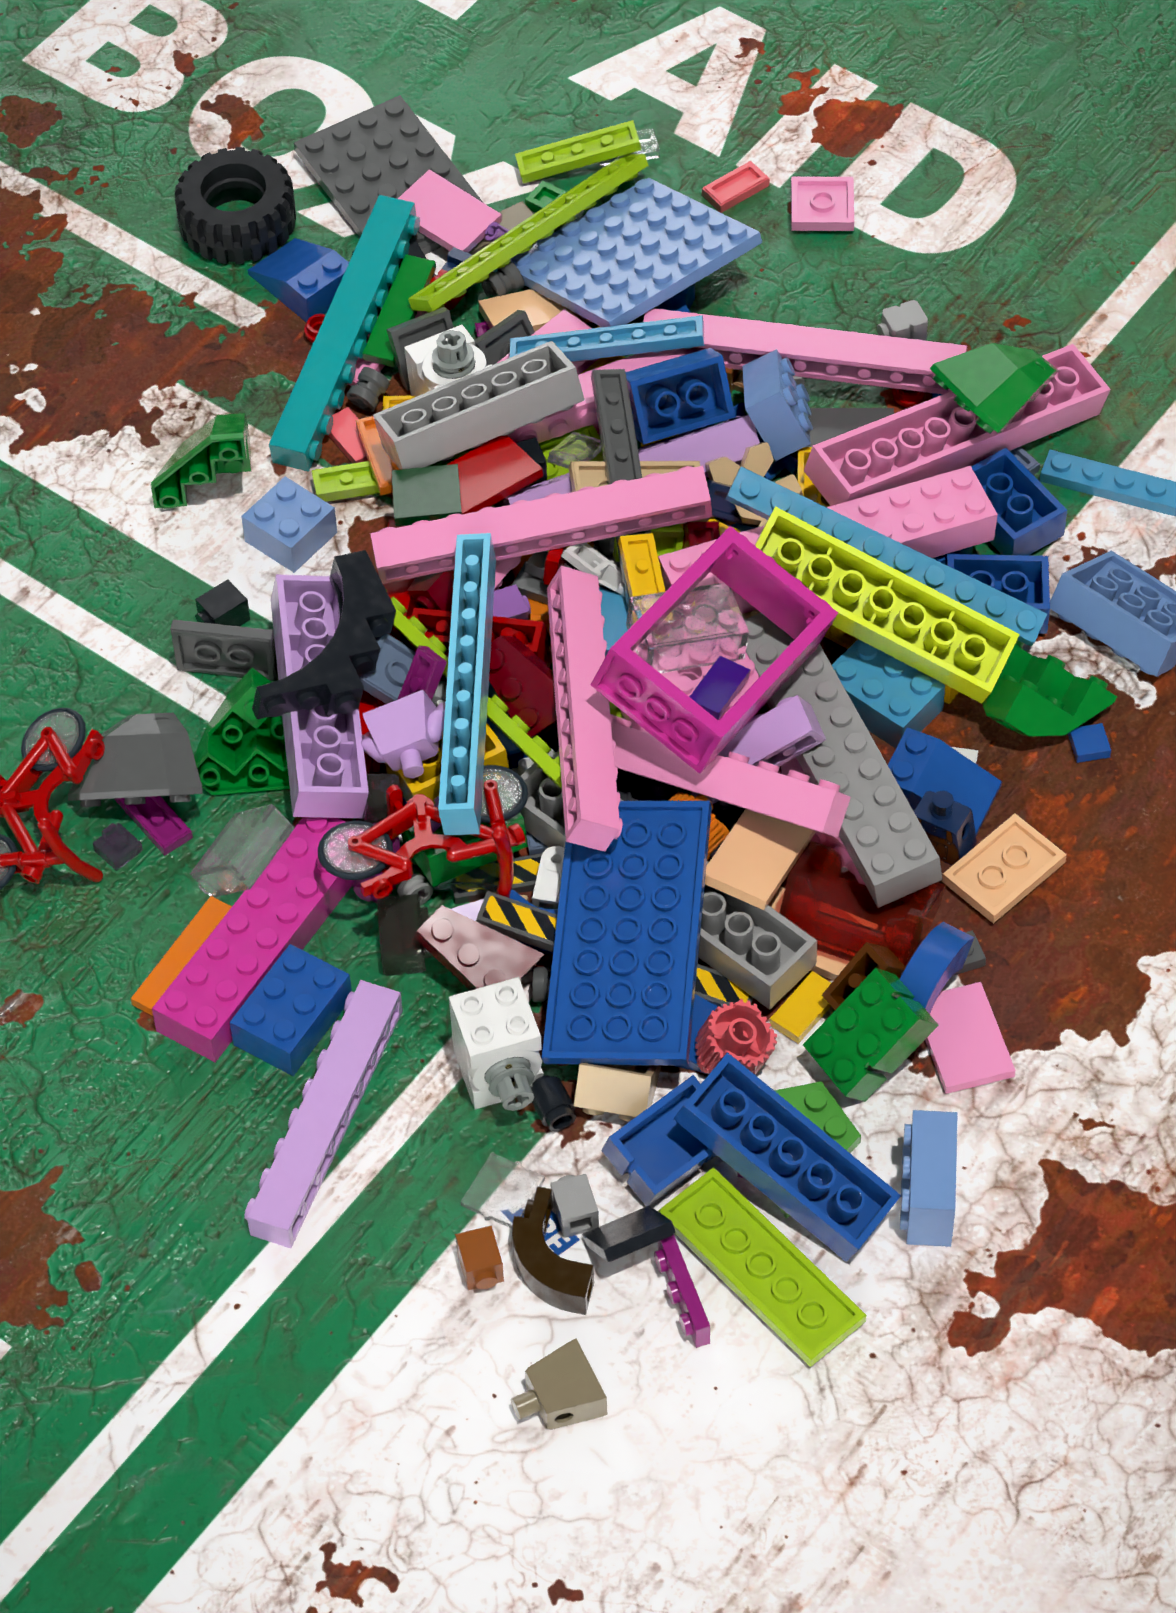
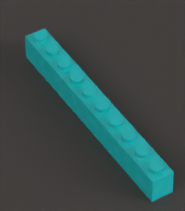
(344, 334)

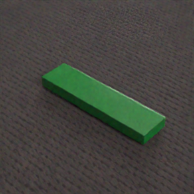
(412, 277)

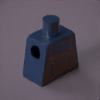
(947, 825)

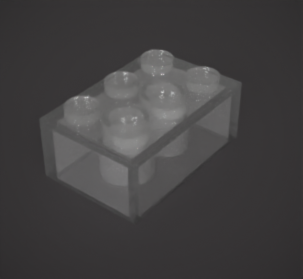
(695, 631)

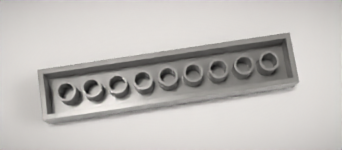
(879, 822)
(741, 942)

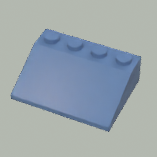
(1121, 609)

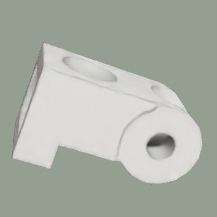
(548, 878)

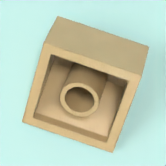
(616, 1089)

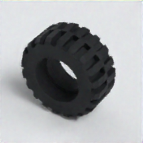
(228, 178)

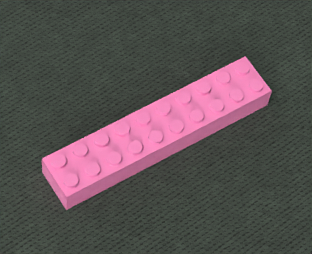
(945, 437)
(926, 515)

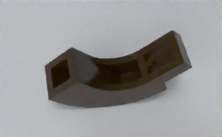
(550, 1277)

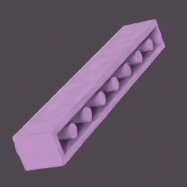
(324, 1114)

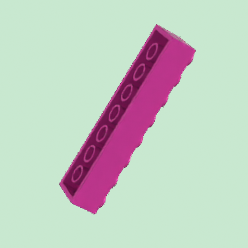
(278, 910)

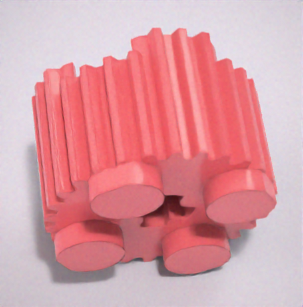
(737, 1031)

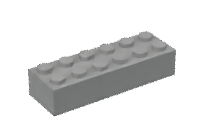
(479, 407)

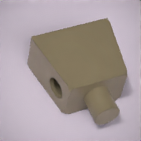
(562, 1389)

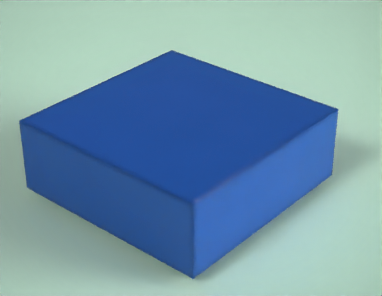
(1089, 743)

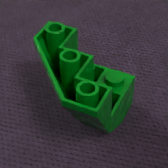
(994, 381)
(212, 450)
(1042, 697)
(240, 750)

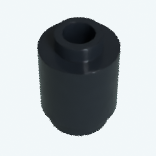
(553, 1103)

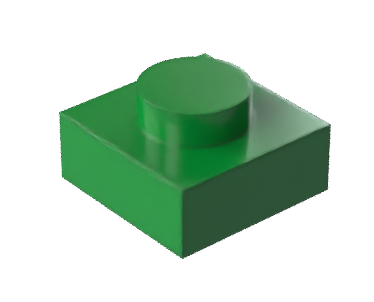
(542, 196)

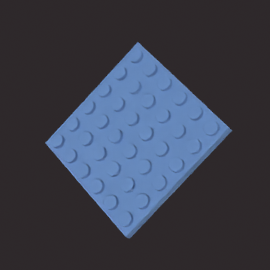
(633, 253)

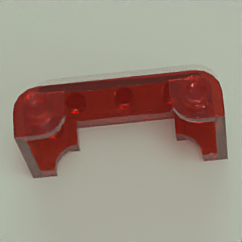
(844, 913)

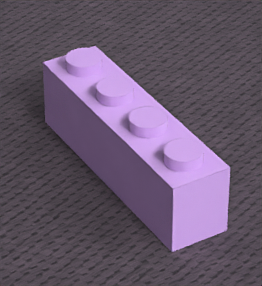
(777, 734)

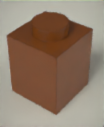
(479, 1258)

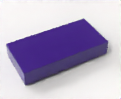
(720, 686)

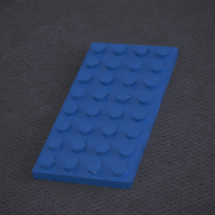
(630, 940)

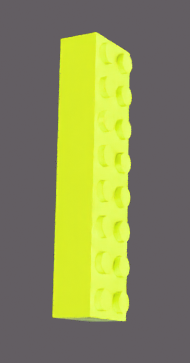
(892, 608)

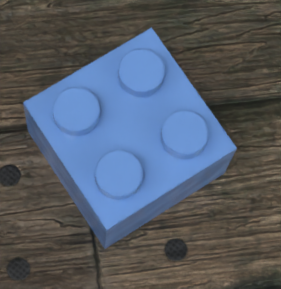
(289, 524)

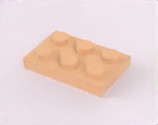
(1004, 868)

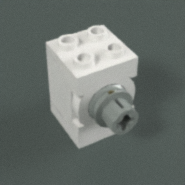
(442, 360)
(496, 1044)

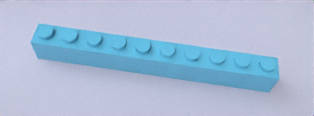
(467, 685)

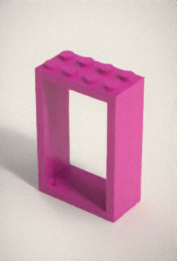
(664, 707)

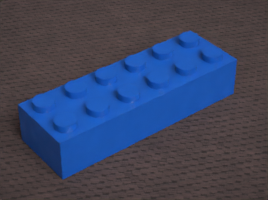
(787, 1157)

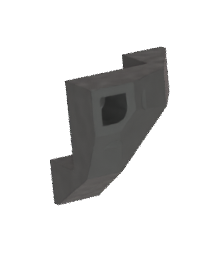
(141, 760)

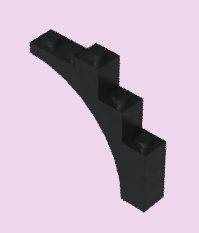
(333, 675)

